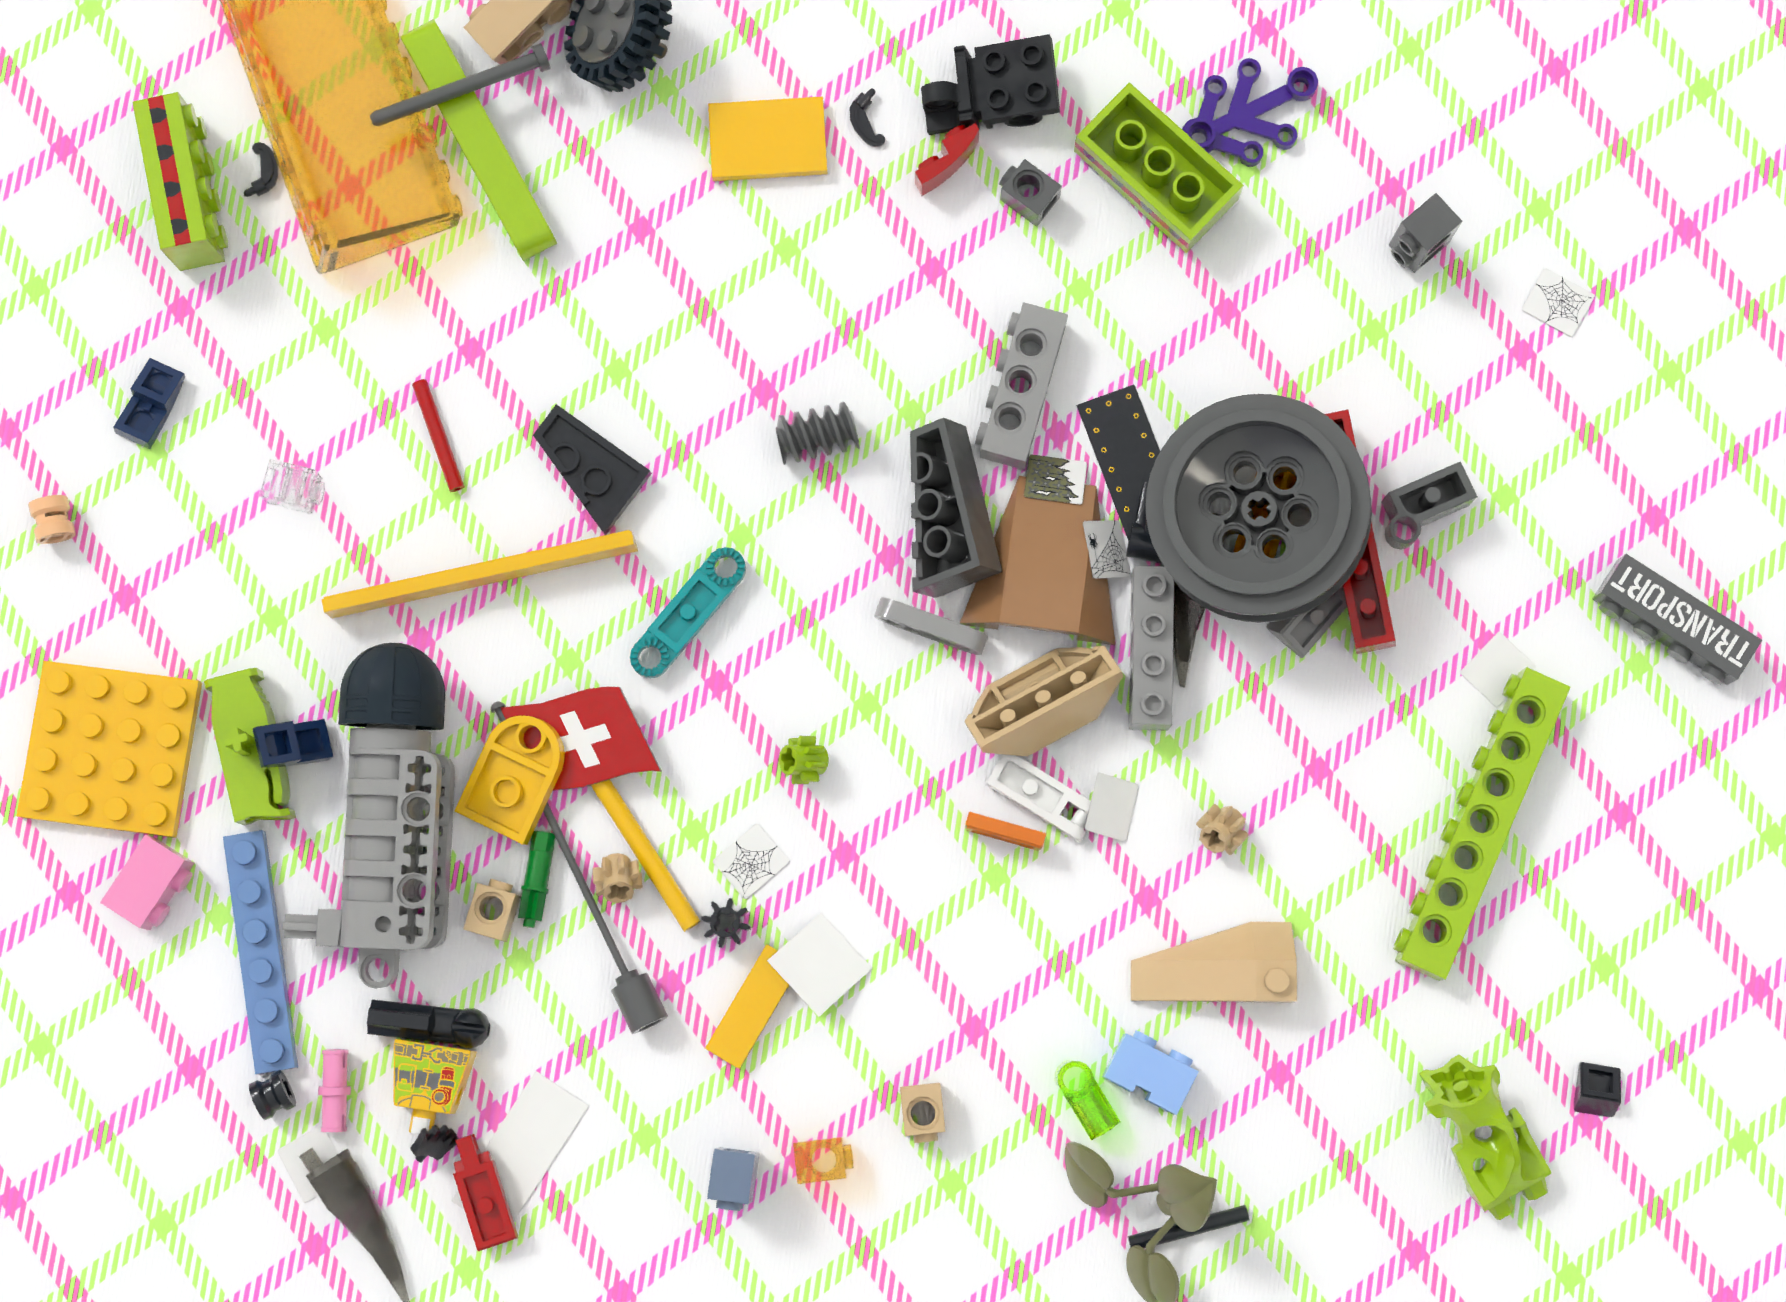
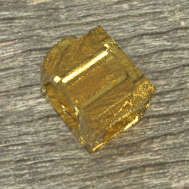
(805, 1168)

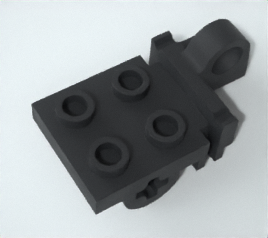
(1002, 84)

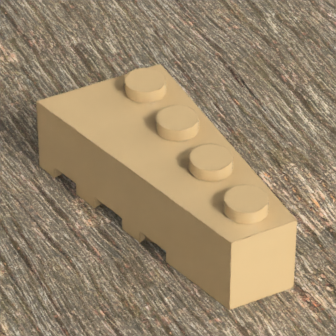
(512, 26)

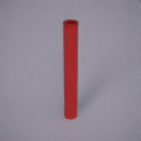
(438, 435)

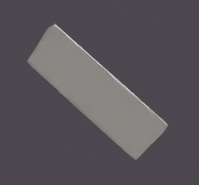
(1306, 629)

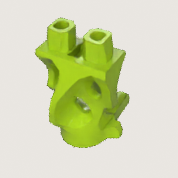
(1472, 1101)

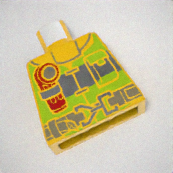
(429, 1080)

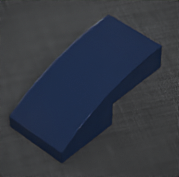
(151, 403)
(292, 743)

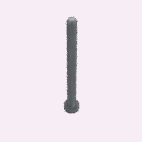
(462, 86)

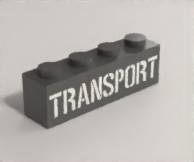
(1676, 620)

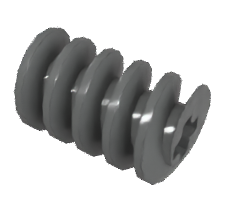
(816, 432)

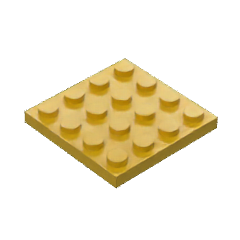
(109, 749)

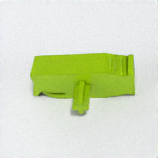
(236, 710)

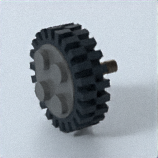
(617, 40)

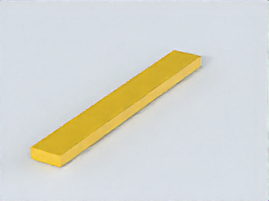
(479, 574)

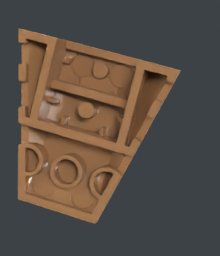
(1044, 572)

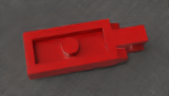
(482, 1196)

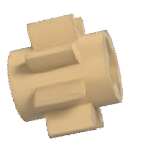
(1222, 829)
(617, 878)

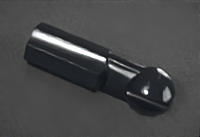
(428, 1023)

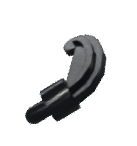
(860, 120)
(269, 171)

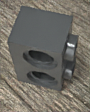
(1424, 233)

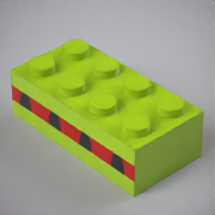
(1157, 167)
(180, 181)

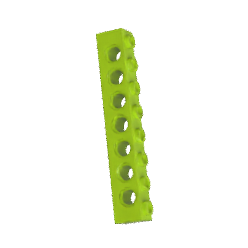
(1546, 700)

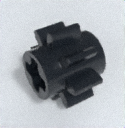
(715, 921)

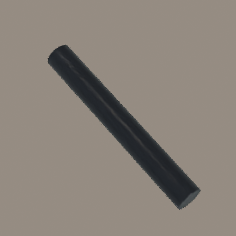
(1215, 1221)

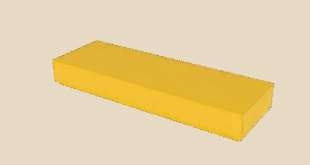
(748, 1012)

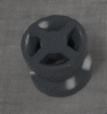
(272, 1095)

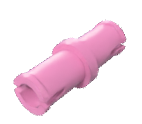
(334, 1090)

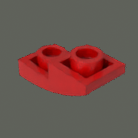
(956, 149)

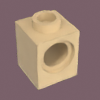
(476, 919)
(909, 1097)

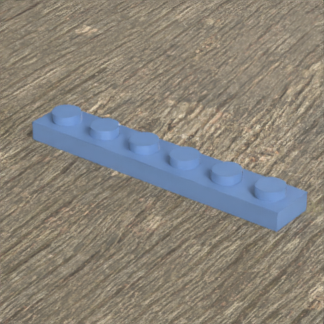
(260, 952)

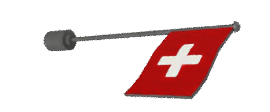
(599, 745)

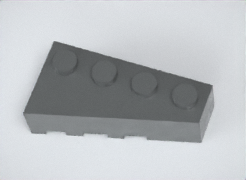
(949, 512)

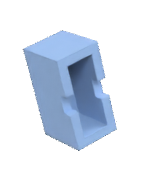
(1161, 1075)

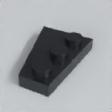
(592, 466)

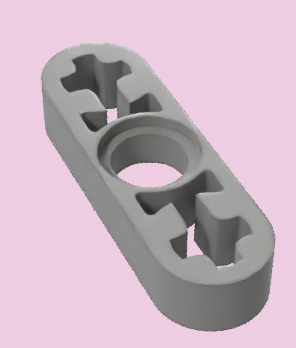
(931, 626)

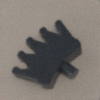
(434, 1143)

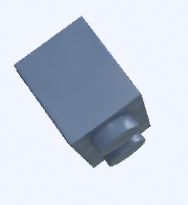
(733, 1178)

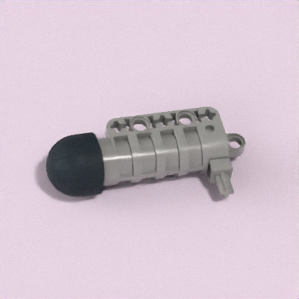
(393, 696)

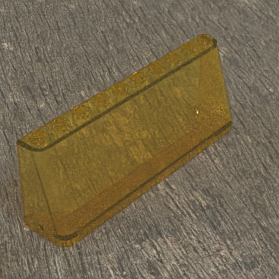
(315, 83)

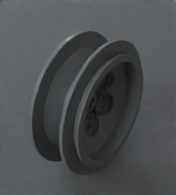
(1273, 438)

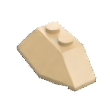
(1044, 700)

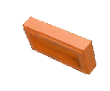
(1005, 831)

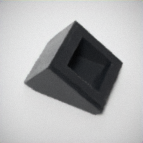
(1597, 1089)

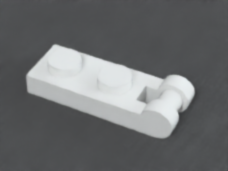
(1040, 794)

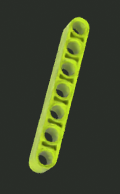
(480, 143)

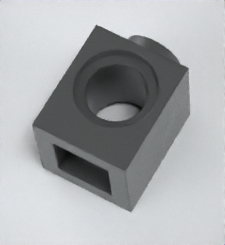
(1034, 207)

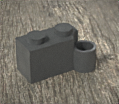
(1427, 501)

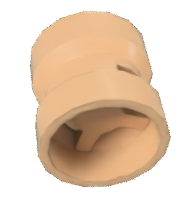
(51, 519)

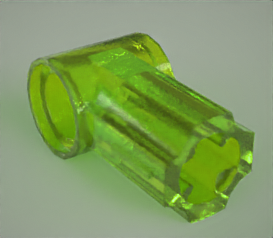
(1087, 1101)

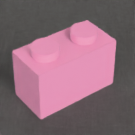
(148, 883)

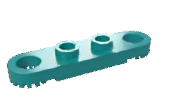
(688, 612)

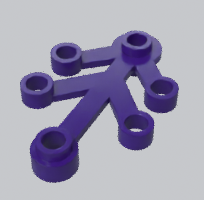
(1243, 114)

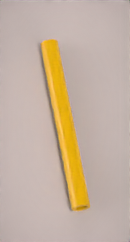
(646, 854)

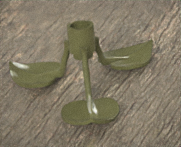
(1181, 1195)

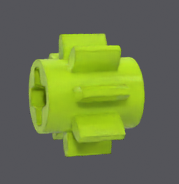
(803, 759)

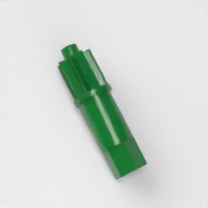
(536, 878)

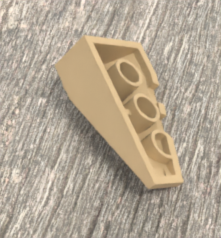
(1229, 966)

